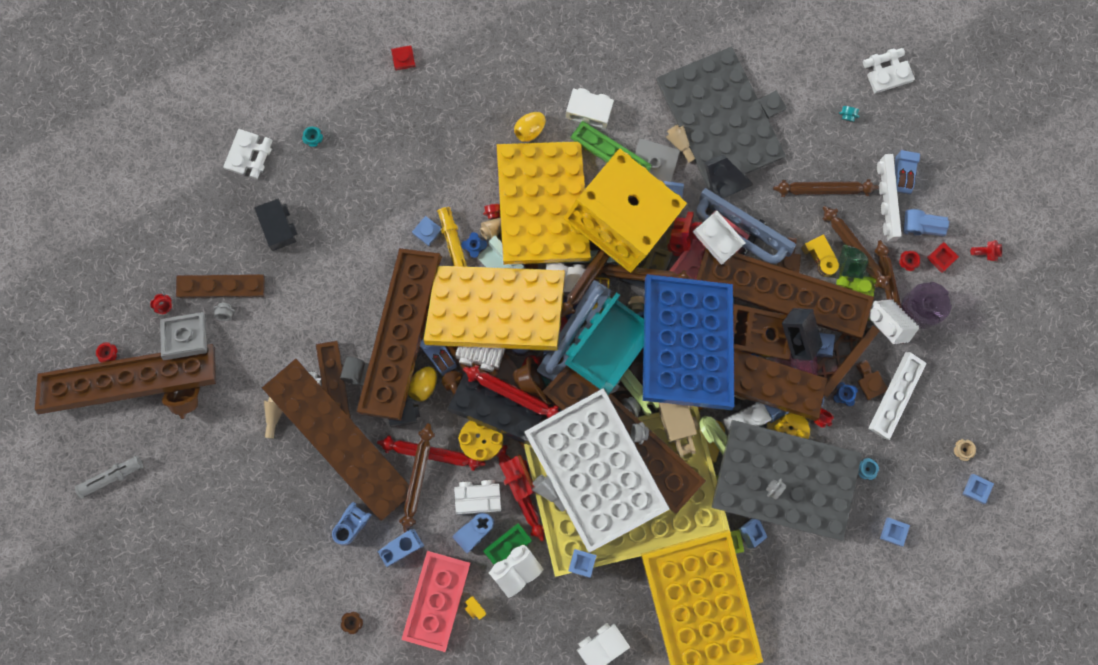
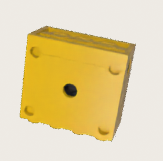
(625, 210)

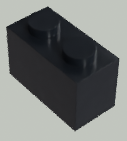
(276, 224)
(802, 334)

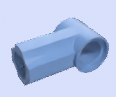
(920, 223)

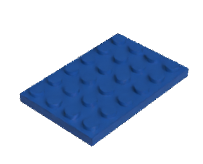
(688, 342)

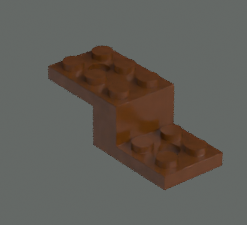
(750, 332)

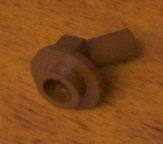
(452, 380)

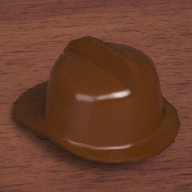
(530, 381)
(181, 401)

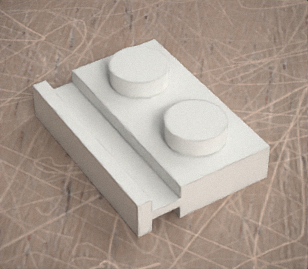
(719, 237)

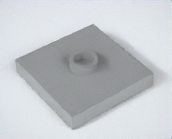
(660, 157)
(183, 336)

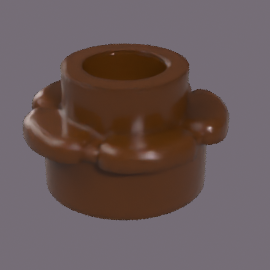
(351, 629)

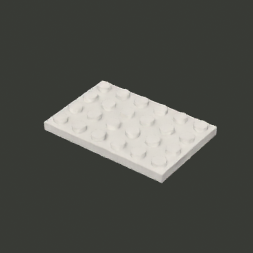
(596, 470)

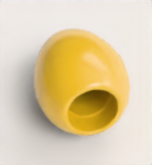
(529, 126)
(422, 384)

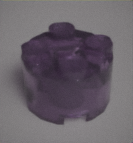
(937, 303)

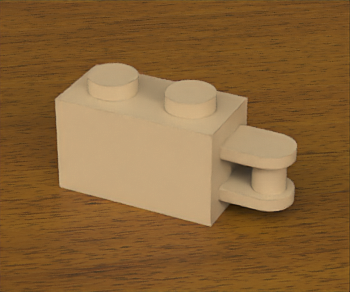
(678, 426)

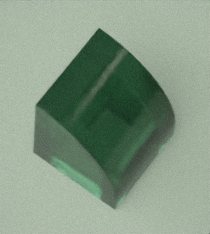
(852, 262)

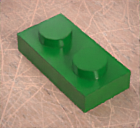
(506, 543)

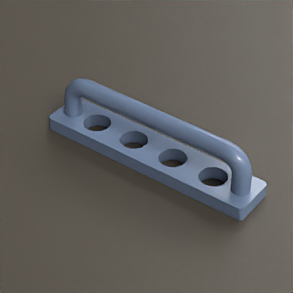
(753, 226)
(596, 293)

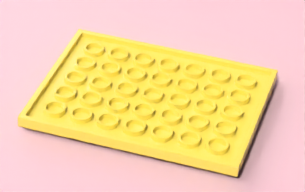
(691, 522)

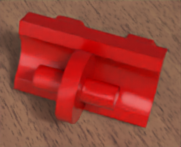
(684, 230)
(518, 477)

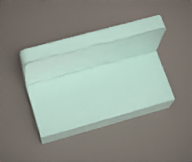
(493, 256)

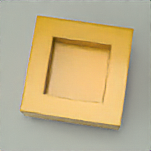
(474, 608)

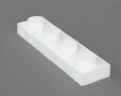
(889, 191)
(897, 395)

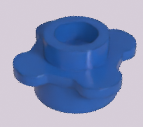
(474, 251)
(851, 394)

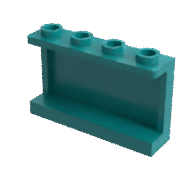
(608, 345)

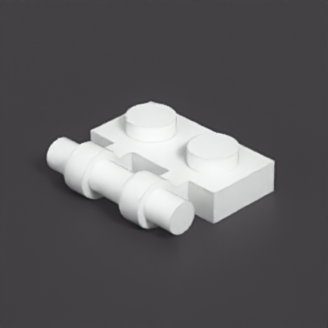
(891, 76)
(242, 151)

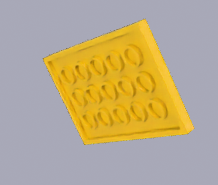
(535, 194)
(495, 308)
(702, 602)

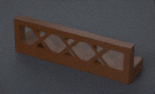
(850, 359)

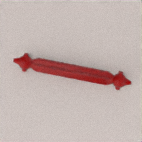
(510, 392)
(435, 454)
(525, 504)

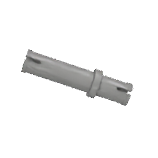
(116, 473)

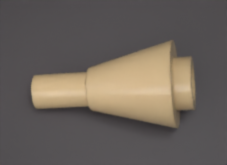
(679, 139)
(491, 228)
(272, 416)

